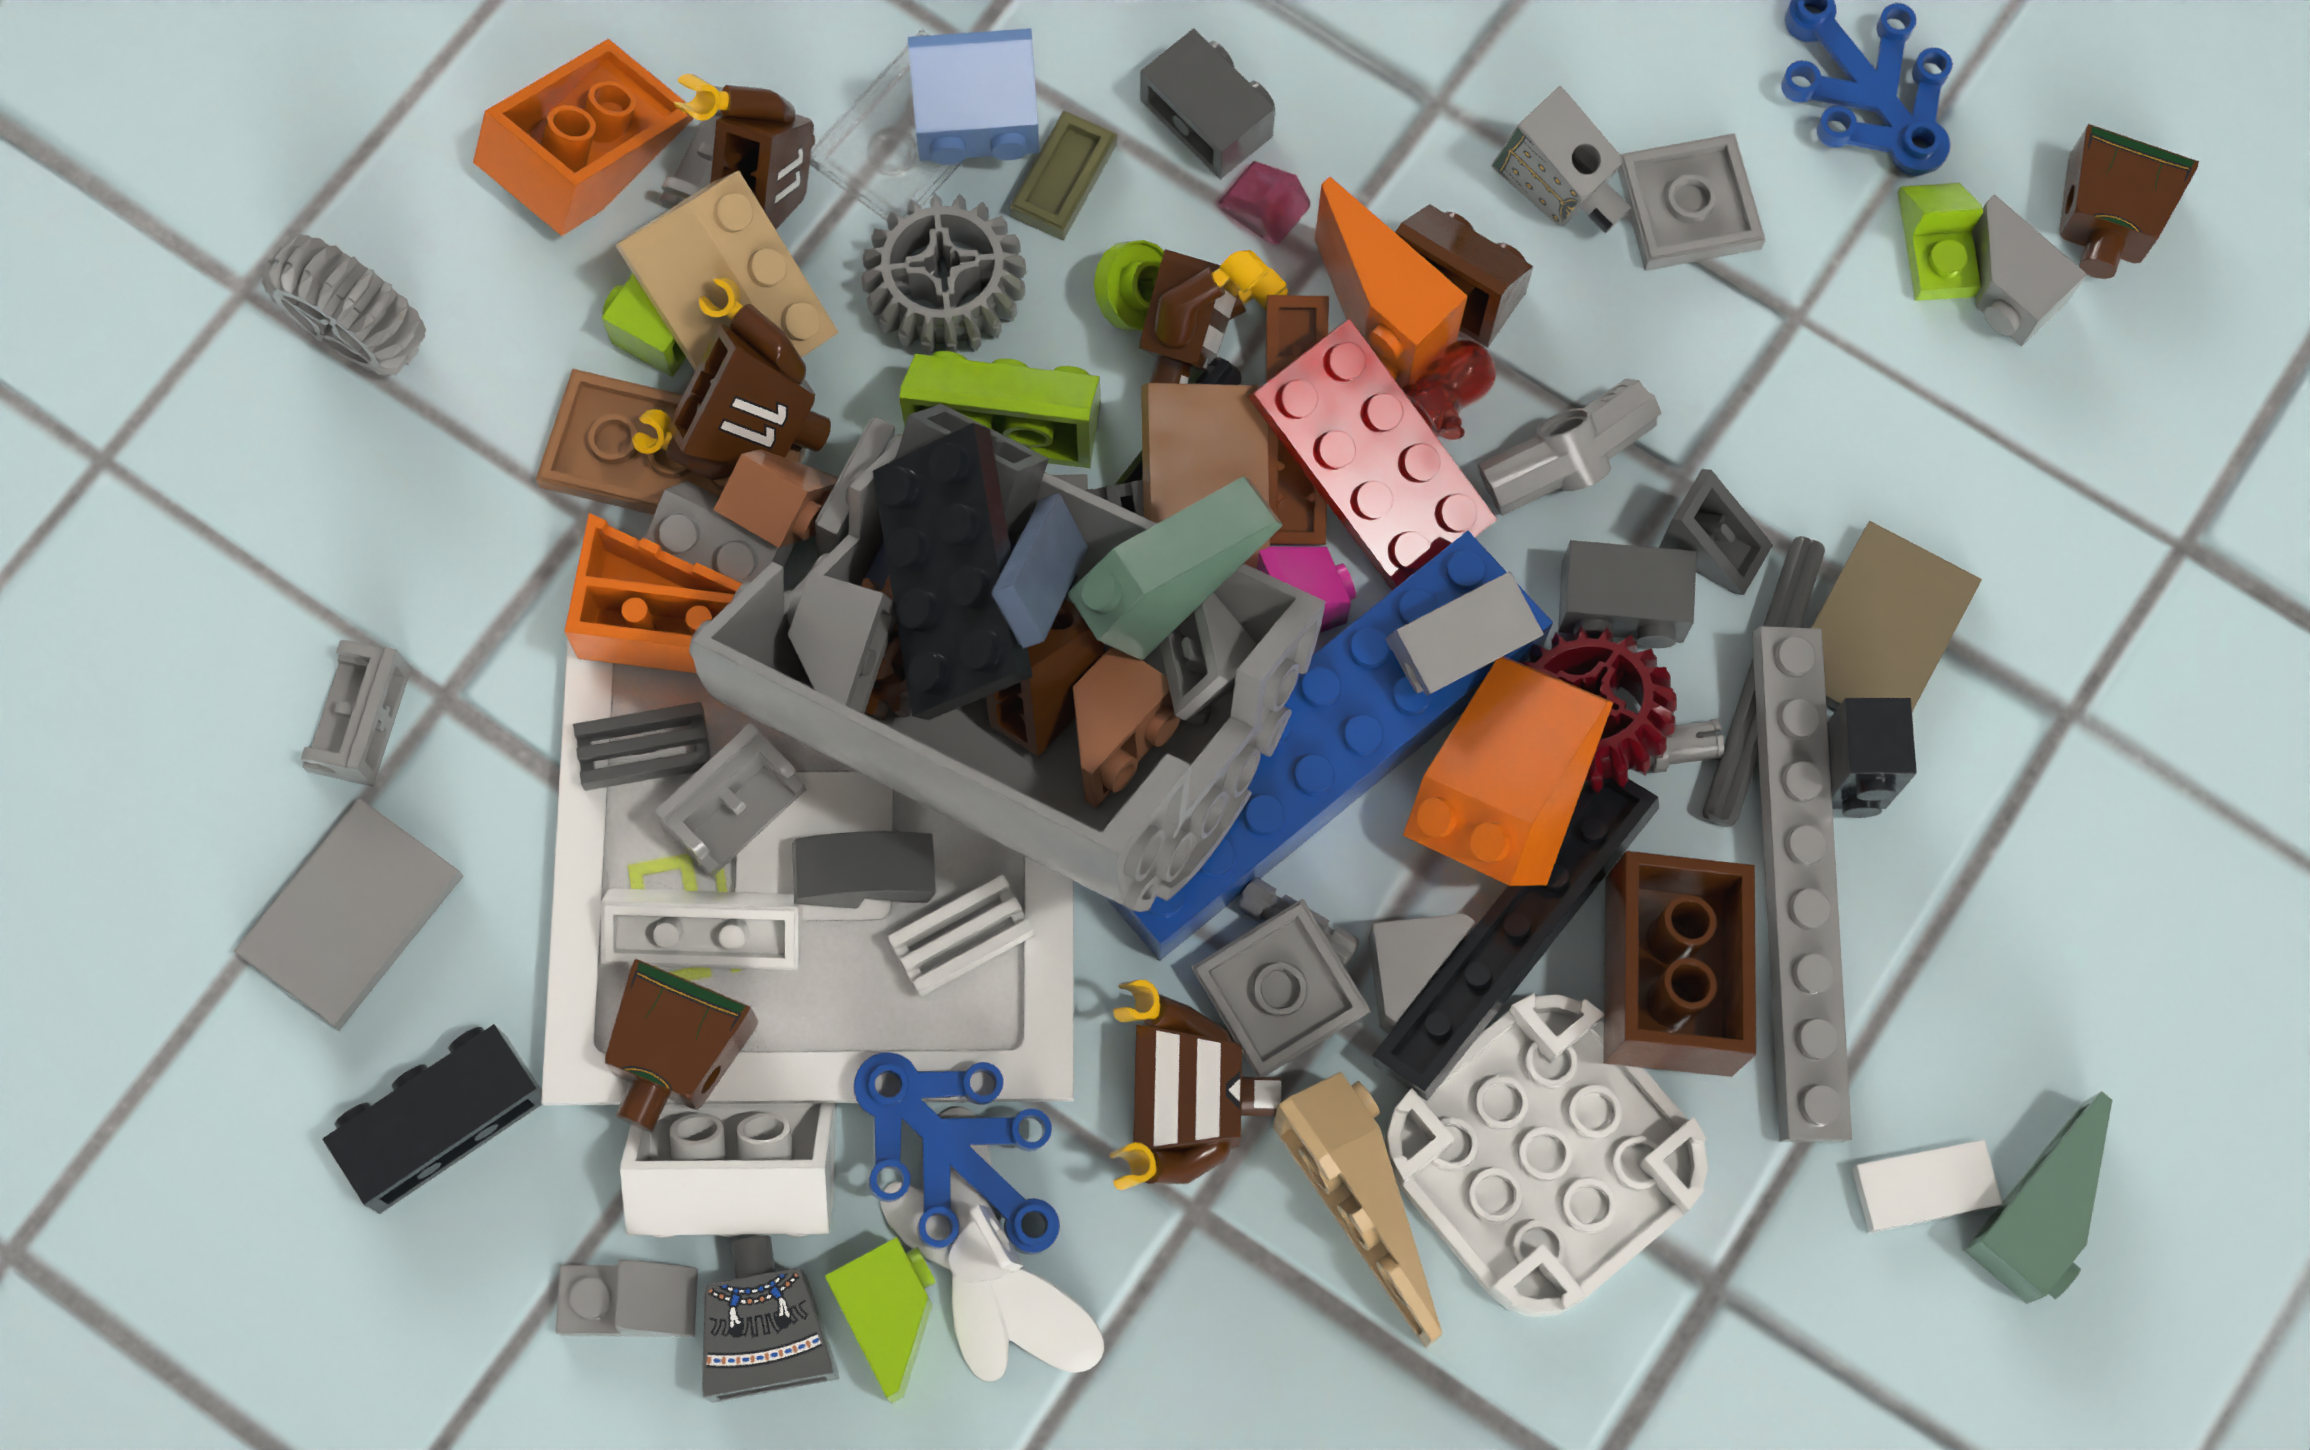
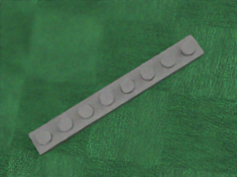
(1801, 886)

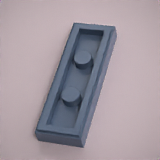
(1040, 571)

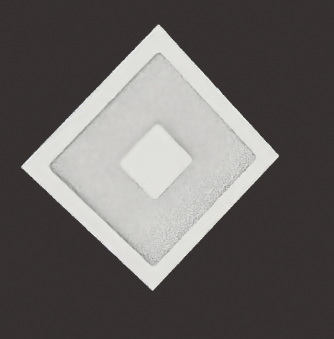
(849, 983)

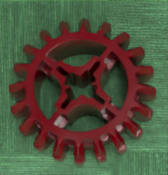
(1602, 669)

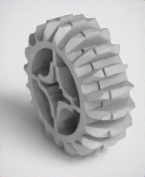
(891, 279)
(344, 305)

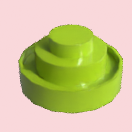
(1126, 282)

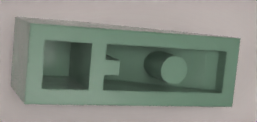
(1172, 568)
(2049, 1211)

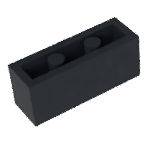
(433, 1117)

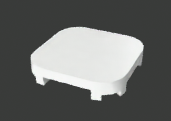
(1546, 1157)

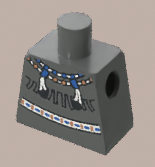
(762, 1329)

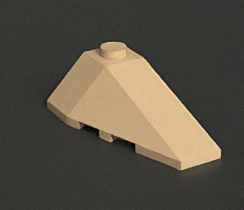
(1345, 1159)

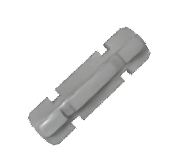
(1261, 901)

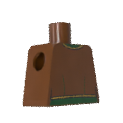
(2119, 198)
(672, 1042)

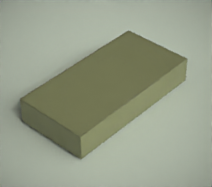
(1063, 175)

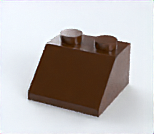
(1486, 271)

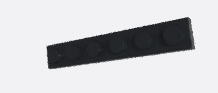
(1511, 940)

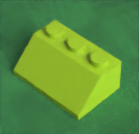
(1036, 407)

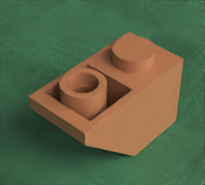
(775, 497)
(1120, 716)

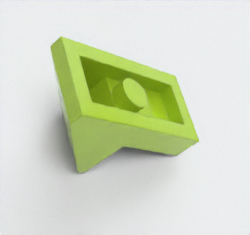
(1940, 240)

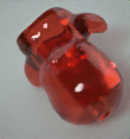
(1451, 383)

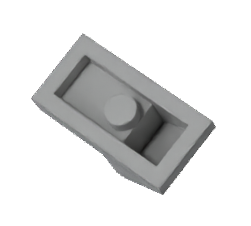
(627, 1300)

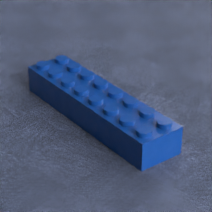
(1345, 733)

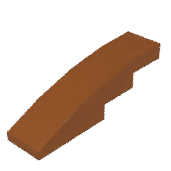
(1291, 329)

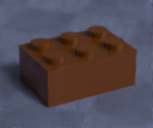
(1679, 964)

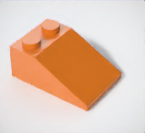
(578, 135)
(1386, 286)
(1510, 774)

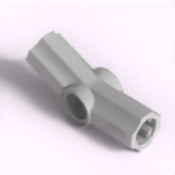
(1571, 447)

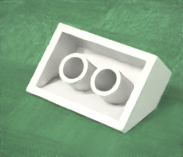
(732, 1171)

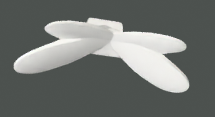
(990, 1289)

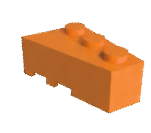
(639, 601)

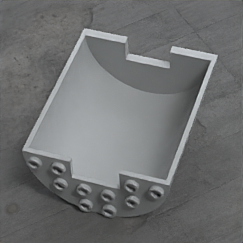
(1136, 839)

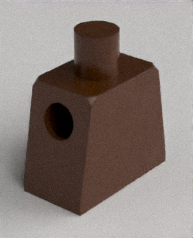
(1044, 705)

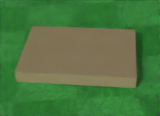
(1889, 618)

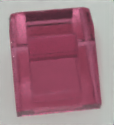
(1266, 201)

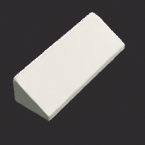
(701, 929)

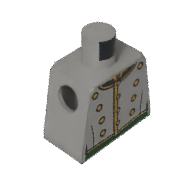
(1563, 163)

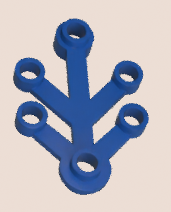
(1871, 87)
(948, 1145)

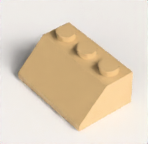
(727, 236)

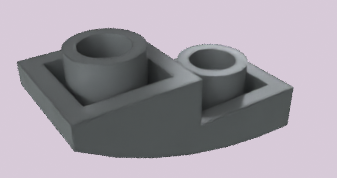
(863, 865)

